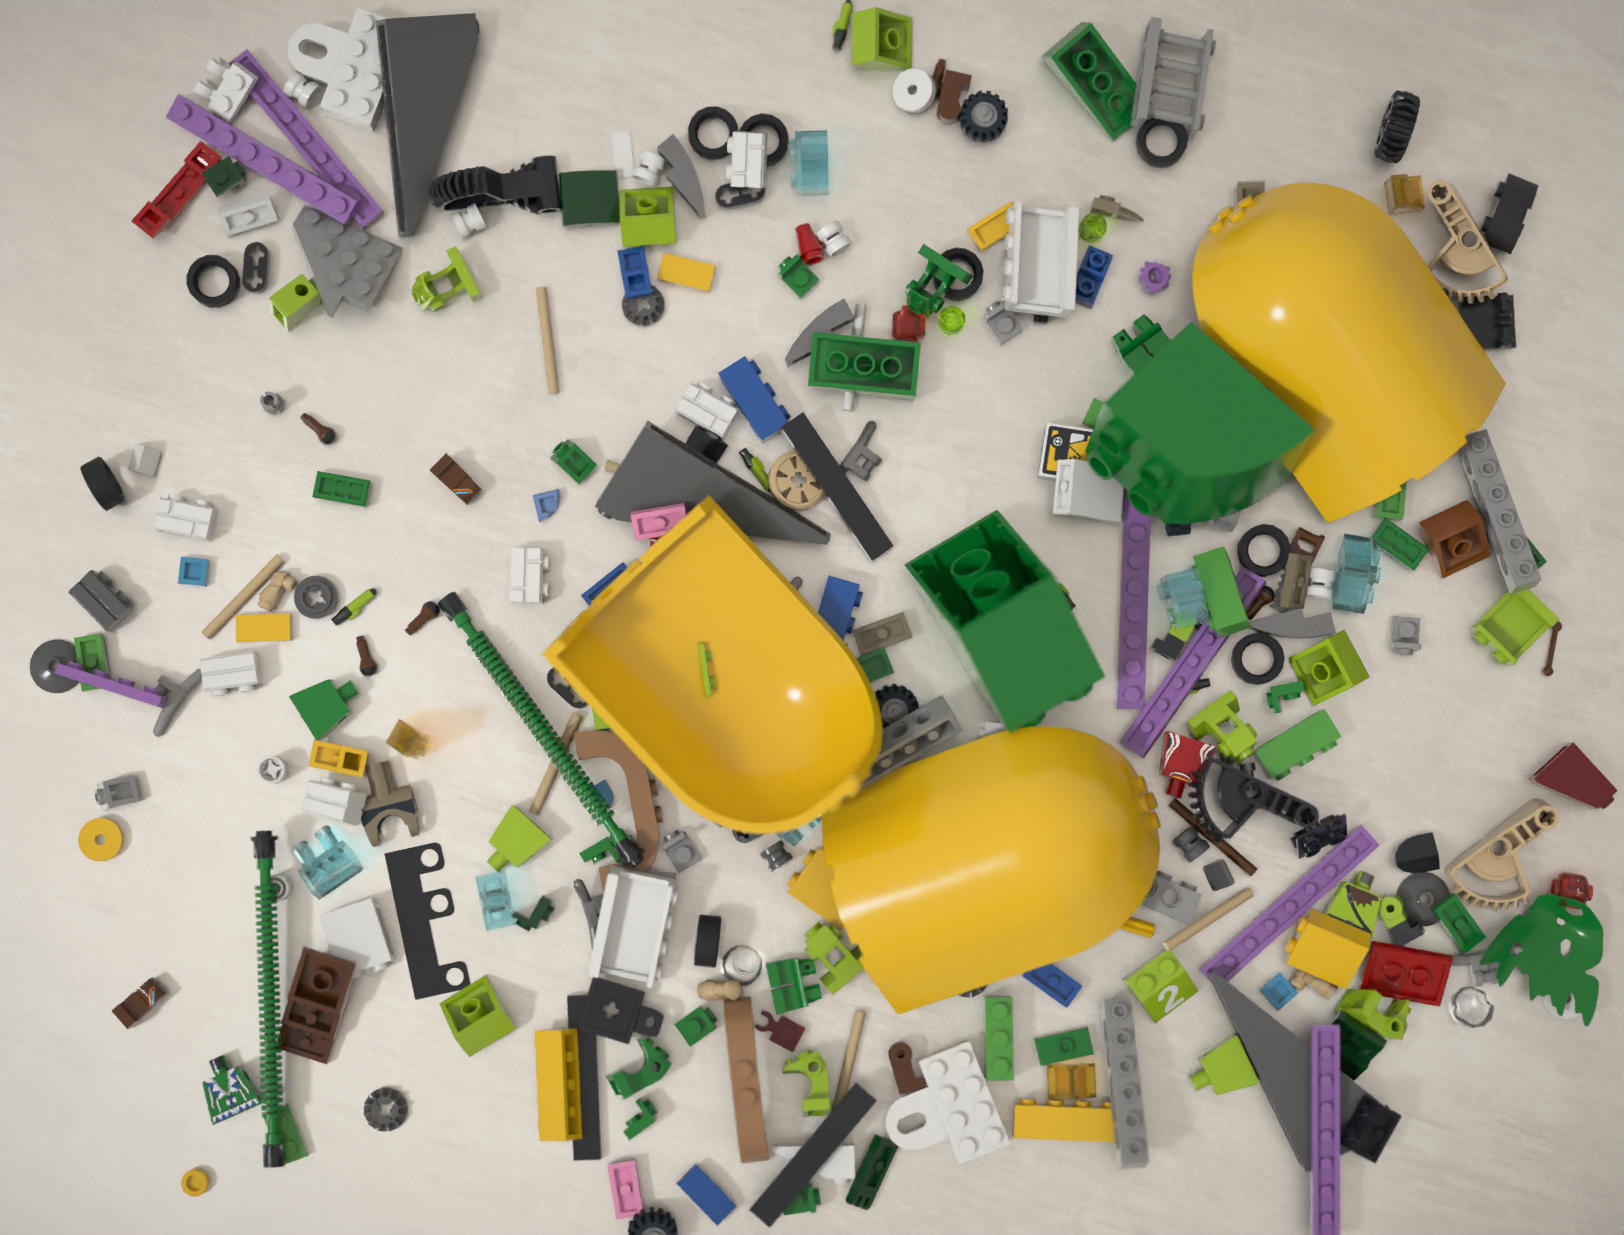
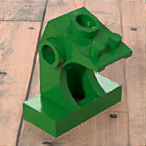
(943, 269)
(626, 1084)

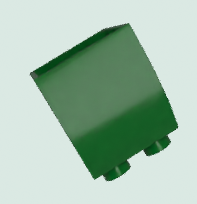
(1196, 434)
(1006, 621)

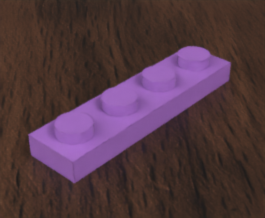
(122, 687)

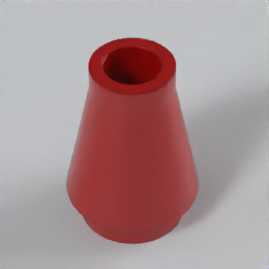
(808, 245)

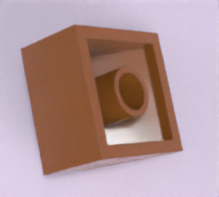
(1455, 538)

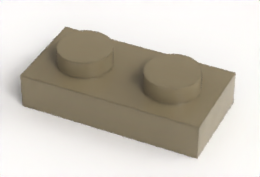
(1296, 580)
(882, 633)

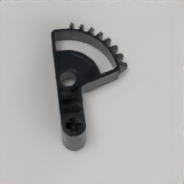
(529, 188)
(1240, 807)

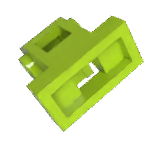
(425, 293)
(1236, 744)
(819, 943)
(1363, 1008)
(818, 1100)

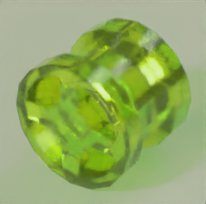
(1089, 232)
(951, 315)

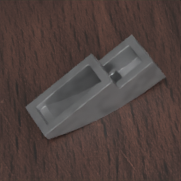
(683, 174)
(827, 322)
(1293, 625)

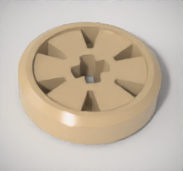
(786, 491)

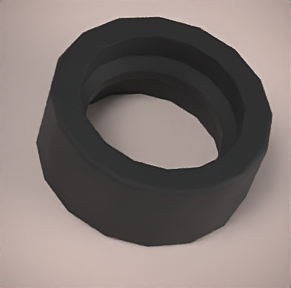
(697, 119)
(780, 128)
(1161, 161)
(974, 261)
(194, 272)
(102, 483)
(1272, 531)
(1269, 641)
(707, 941)

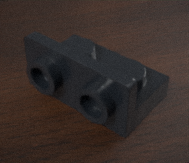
(1369, 1129)

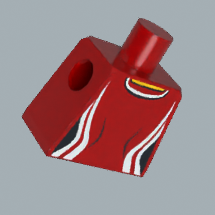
(1179, 758)

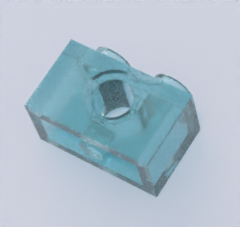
(495, 900)

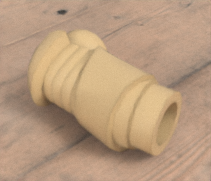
(272, 593)
(1318, 985)
(719, 990)

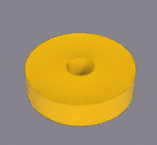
(113, 839)

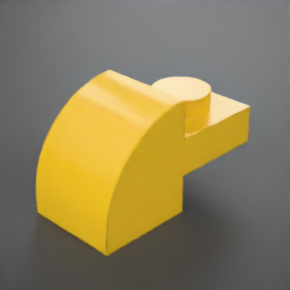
(338, 758)

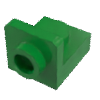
(797, 276)
(572, 460)
(1289, 690)
(597, 851)
(696, 1025)
(638, 1123)
(805, 1201)

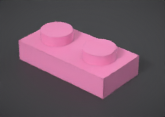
(656, 521)
(625, 1188)

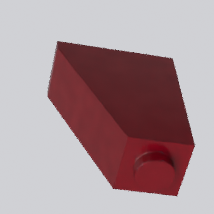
(1575, 778)

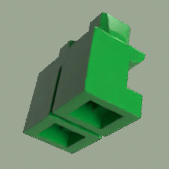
(1139, 351)
(796, 995)

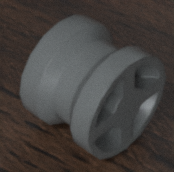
(776, 855)

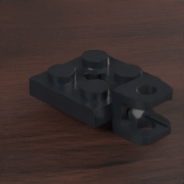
(630, 1016)

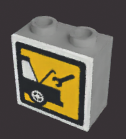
(1061, 443)

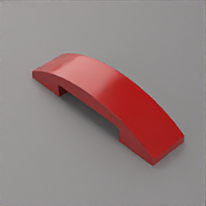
(177, 193)

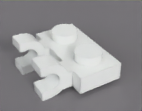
(233, 90)

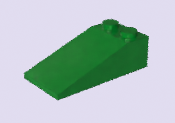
(1094, 78)
(864, 365)

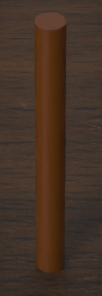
(1223, 846)

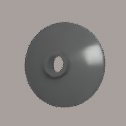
(40, 666)
(1411, 891)

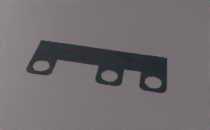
(414, 915)

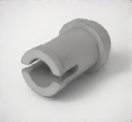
(278, 402)

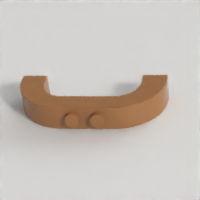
(641, 791)
(745, 1080)

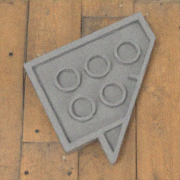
(343, 259)

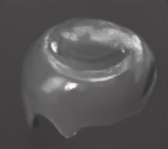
(741, 964)
(1470, 1007)

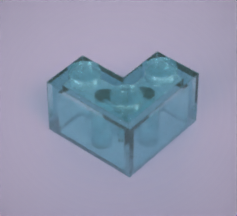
(811, 158)
(1356, 573)
(1185, 599)

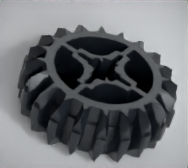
(1397, 126)

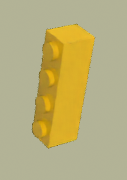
(558, 1084)
(1062, 1121)

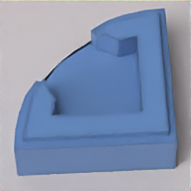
(546, 504)

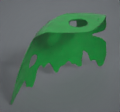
(1542, 957)

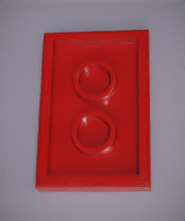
(1406, 973)

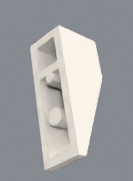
(838, 1167)

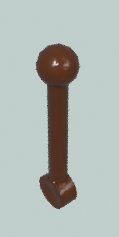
(1548, 670)

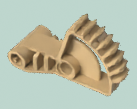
(1455, 253)
(1505, 865)

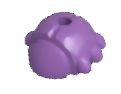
(1160, 273)

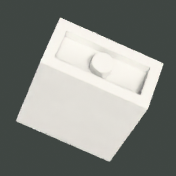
(1086, 494)
(357, 936)

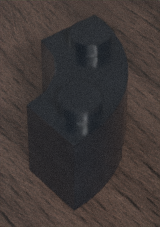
(1508, 213)

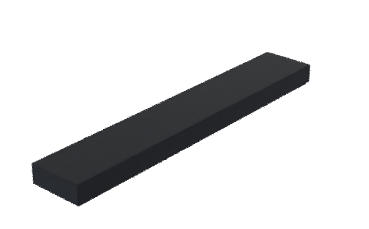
(836, 486)
(590, 1145)
(812, 1155)

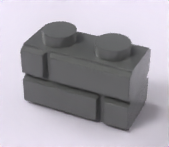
(101, 600)

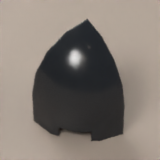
(705, 444)
(1418, 854)

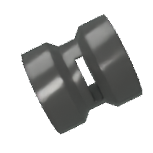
(1191, 843)

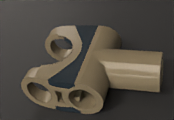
(387, 801)

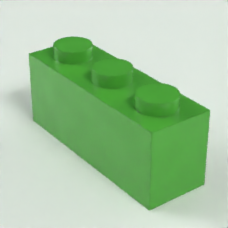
(1221, 592)
(1297, 745)
(998, 1038)

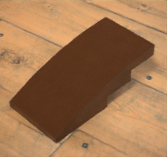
(316, 1005)

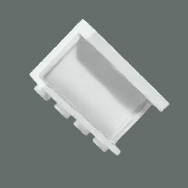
(1041, 260)
(633, 925)

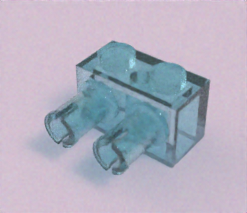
(330, 868)

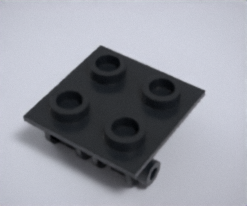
(1491, 320)
(1331, 831)

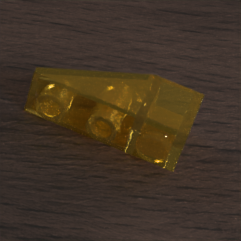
(409, 740)

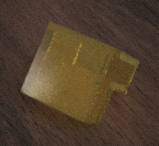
(1404, 194)
(1071, 1081)

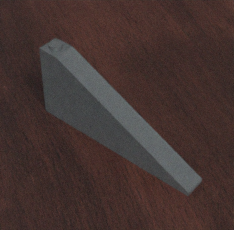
(422, 81)
(669, 472)
(1282, 1068)

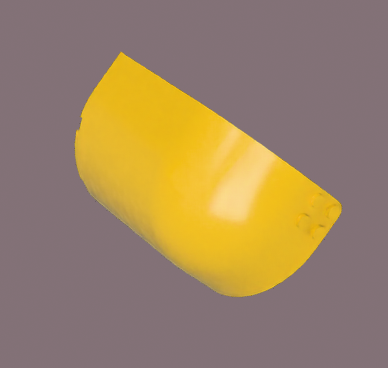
(1347, 332)
(790, 700)
(990, 860)

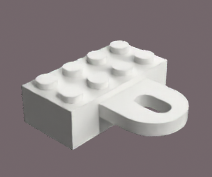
(348, 68)
(954, 1107)

